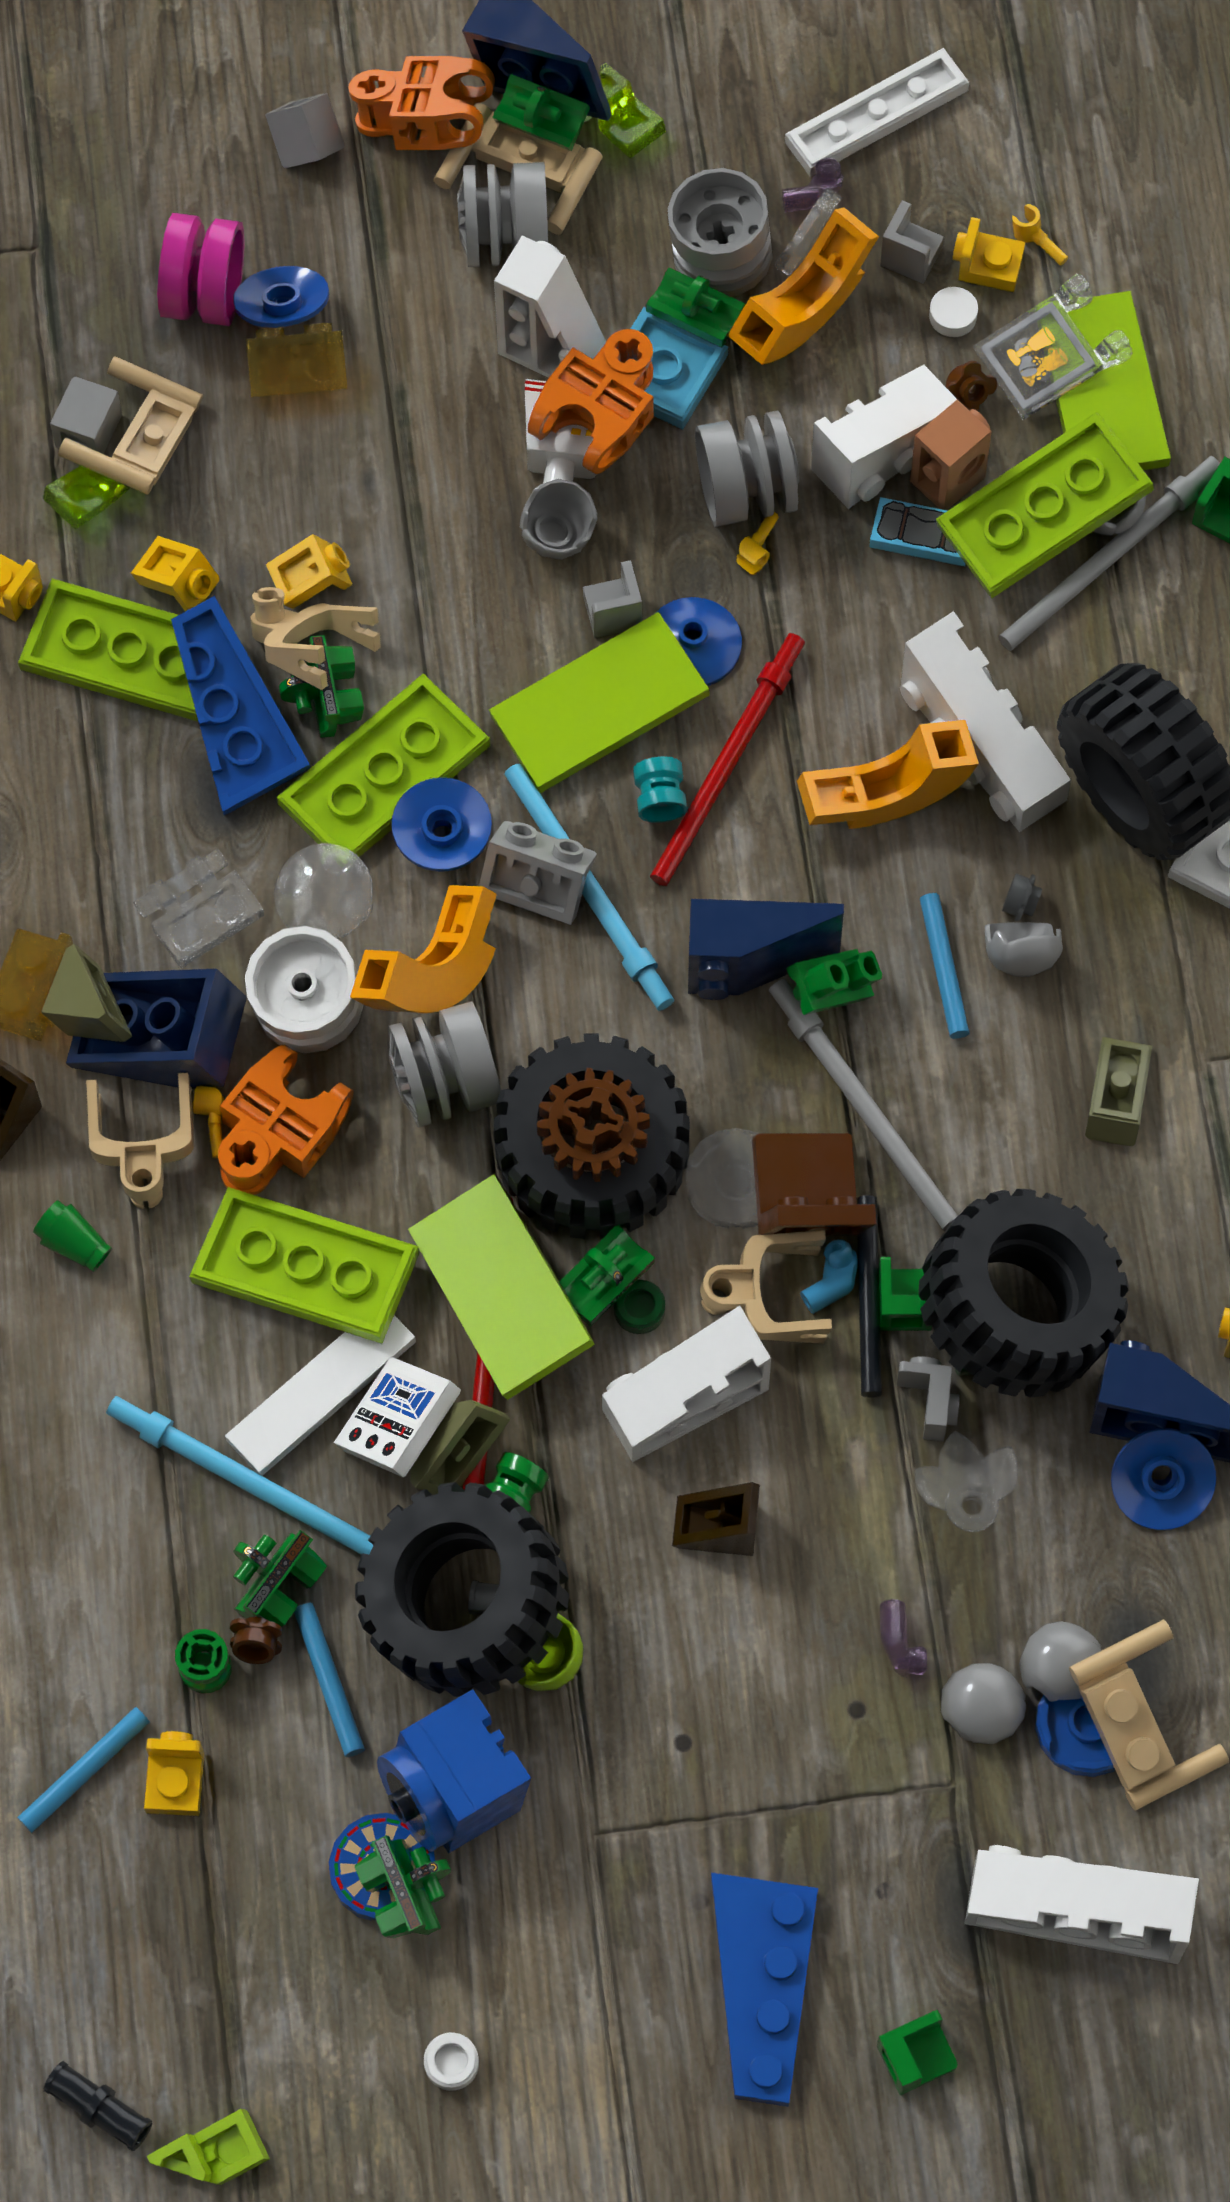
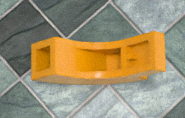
(798, 307)
(913, 777)
(444, 971)

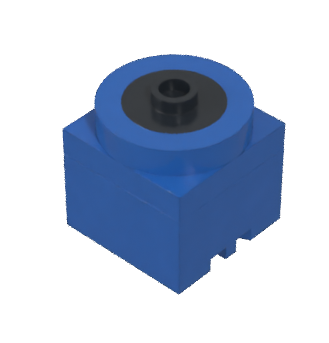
(452, 1776)

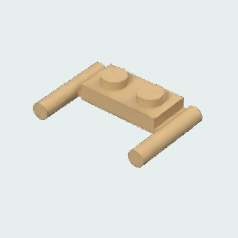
(506, 145)
(151, 435)
(1129, 1725)

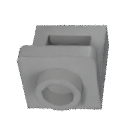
(940, 1405)

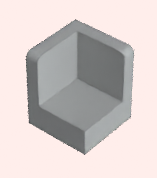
(305, 130)
(909, 247)
(86, 415)
(614, 604)

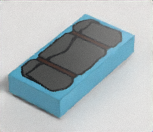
(912, 532)

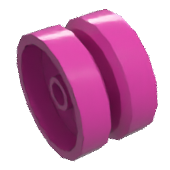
(200, 269)

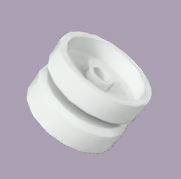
(303, 989)

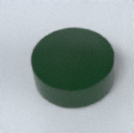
(640, 1308)

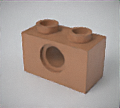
(951, 455)

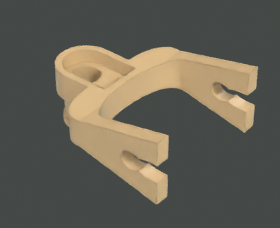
(283, 629)
(141, 1158)
(742, 1287)

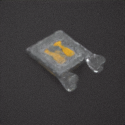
(1045, 353)

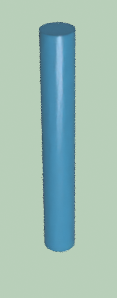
(944, 965)
(329, 1680)
(83, 1769)

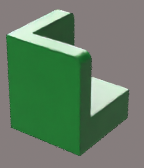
(1213, 505)
(900, 1298)
(917, 2052)

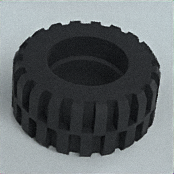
(1146, 760)
(583, 1202)
(1059, 1251)
(413, 1551)

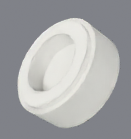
(953, 311)
(451, 2061)

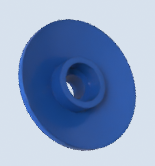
(281, 296)
(721, 639)
(438, 804)
(1168, 1501)

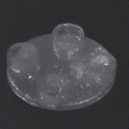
(324, 890)

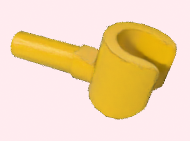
(1032, 232)
(751, 553)
(208, 1102)

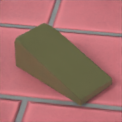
(1118, 1091)

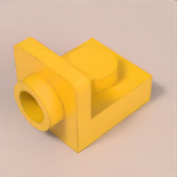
(988, 258)
(309, 570)
(176, 572)
(18, 587)
(174, 1774)

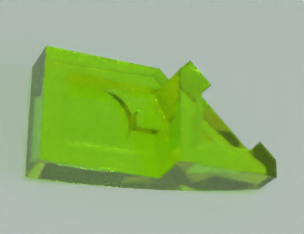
(632, 122)
(82, 495)

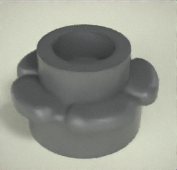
(1022, 896)

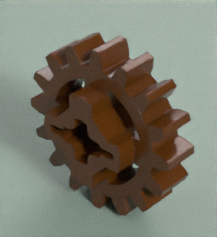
(611, 1133)

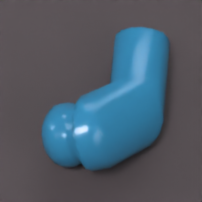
(837, 1279)

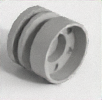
(501, 213)
(721, 230)
(747, 468)
(444, 1064)

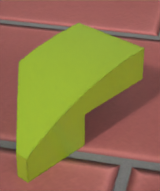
(215, 2152)

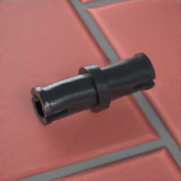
(97, 2106)

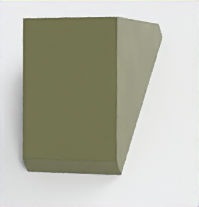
(83, 1001)
(457, 1445)

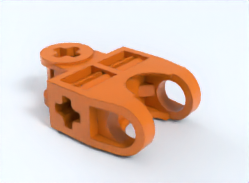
(425, 103)
(601, 396)
(275, 1125)

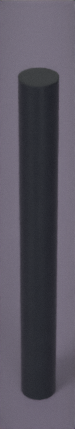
(869, 1307)

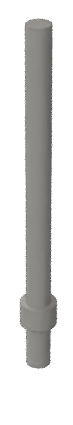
(1177, 495)
(809, 1029)

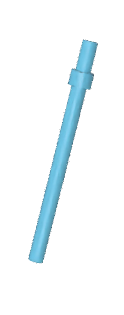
(637, 960)
(159, 1431)

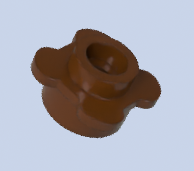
(964, 377)
(255, 1639)

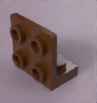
(808, 1185)

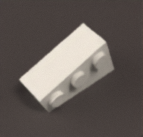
(542, 309)
(876, 439)
(688, 1385)

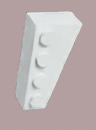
(955, 685)
(1083, 1903)

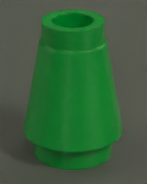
(71, 1236)

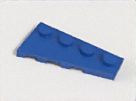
(239, 721)
(764, 1966)

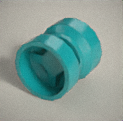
(660, 789)

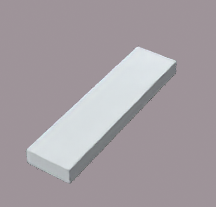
(877, 111)
(314, 1396)

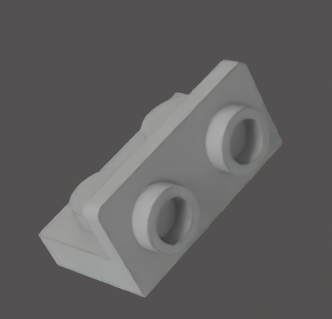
(536, 871)

